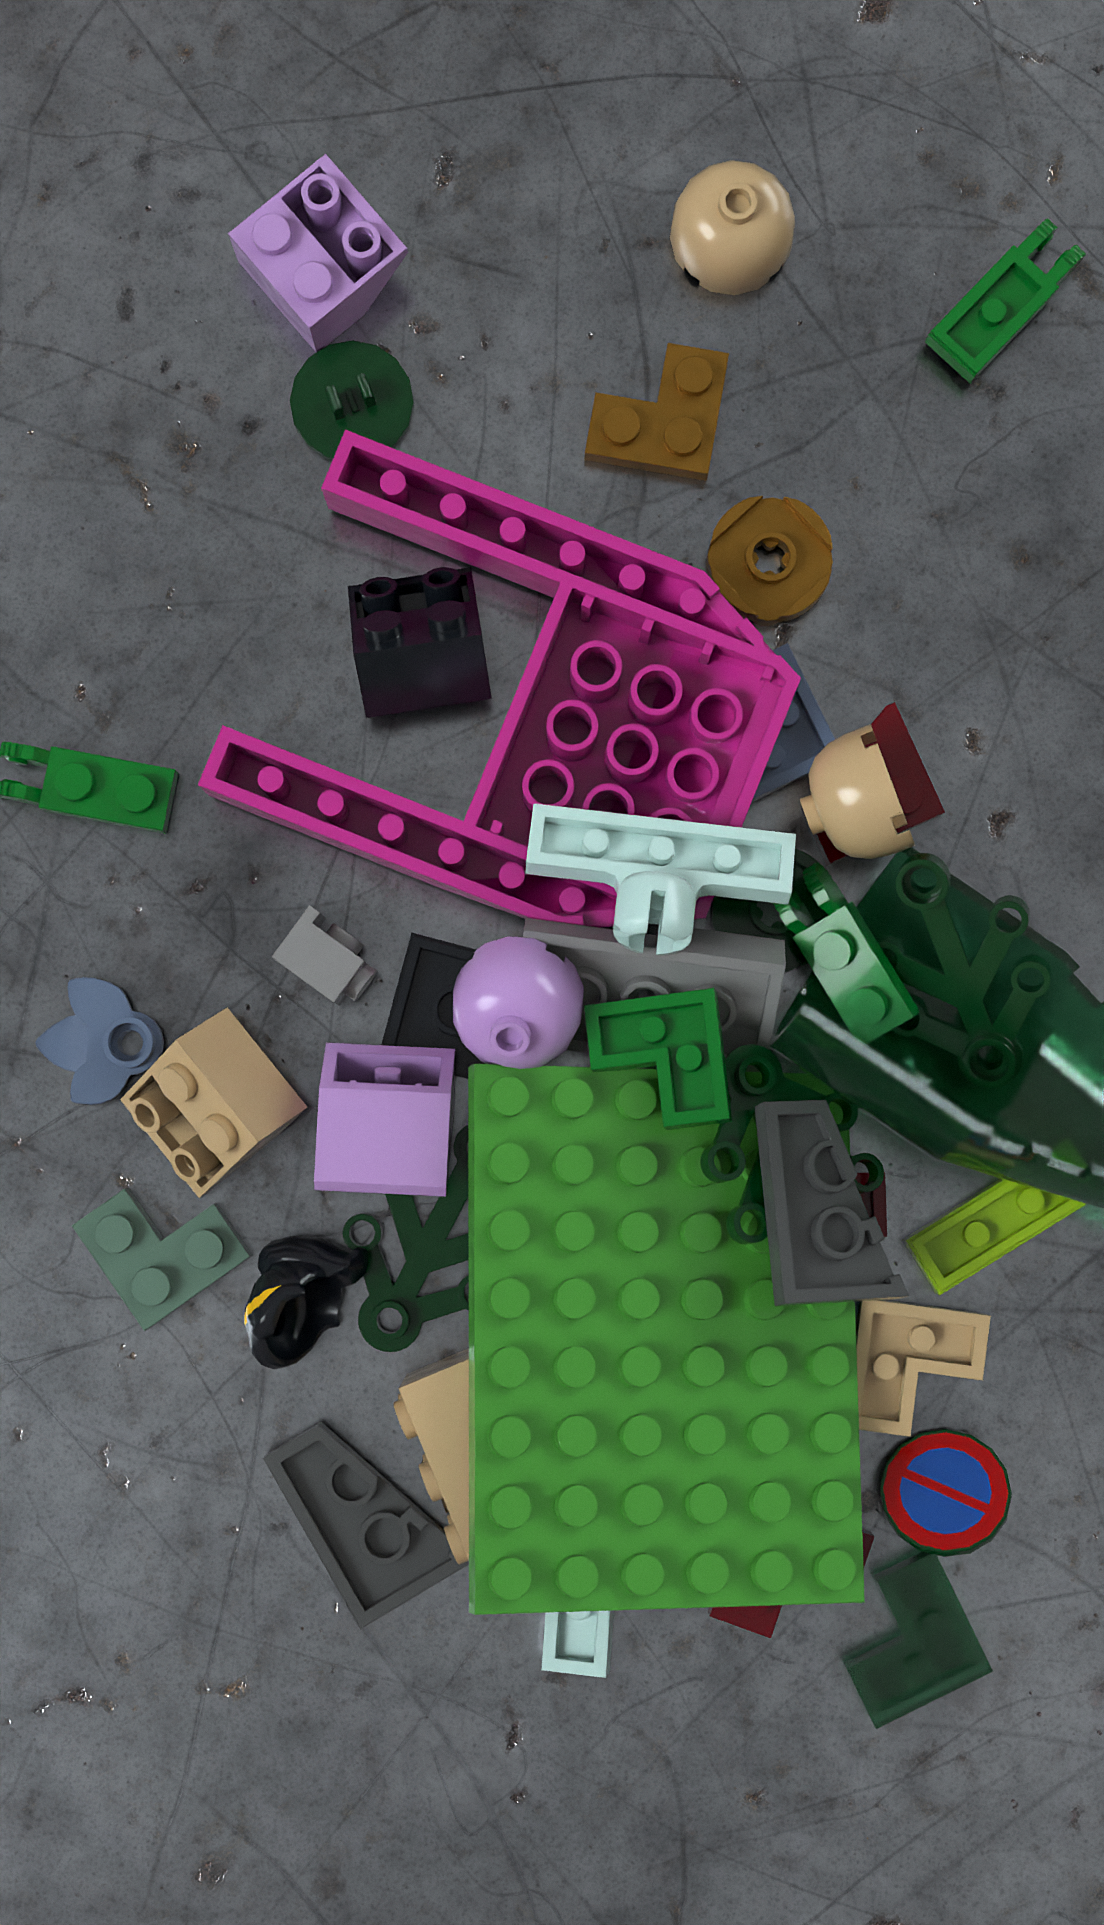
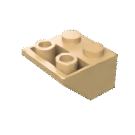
(212, 1101)

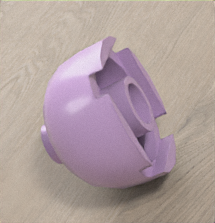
(517, 1003)

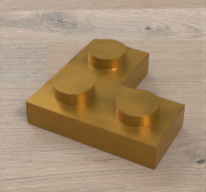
(665, 435)

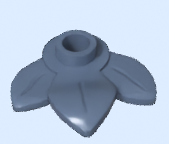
(93, 1041)

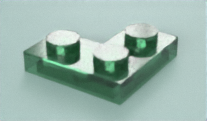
(931, 1655)

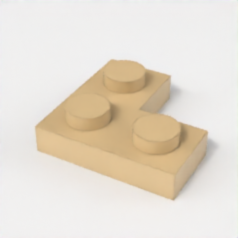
(906, 1339)

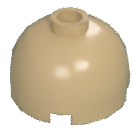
(732, 227)
(855, 798)

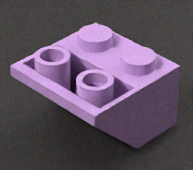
(318, 252)
(385, 1119)

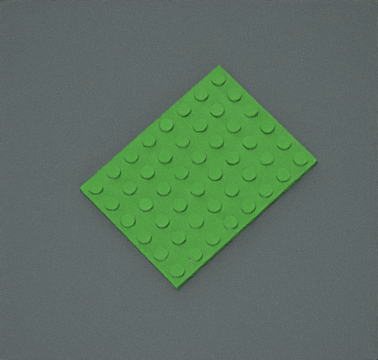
(629, 1378)

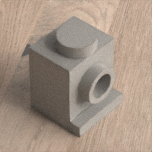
(325, 959)

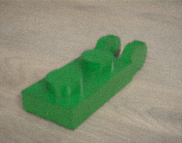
(1001, 304)
(94, 787)
(847, 959)

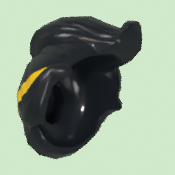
(298, 1296)

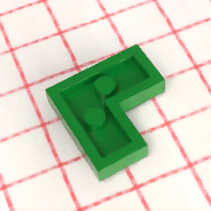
(676, 1035)

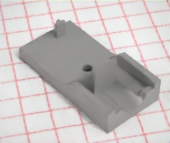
(738, 966)

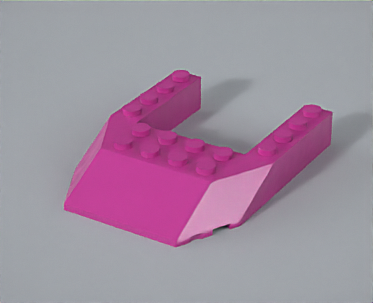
(630, 704)

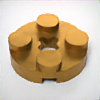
(770, 523)

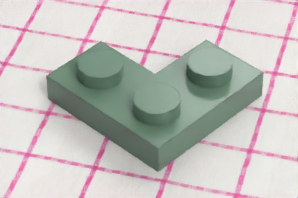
(153, 1271)

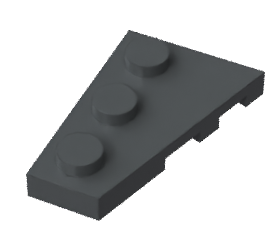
(815, 1218)
(360, 1524)

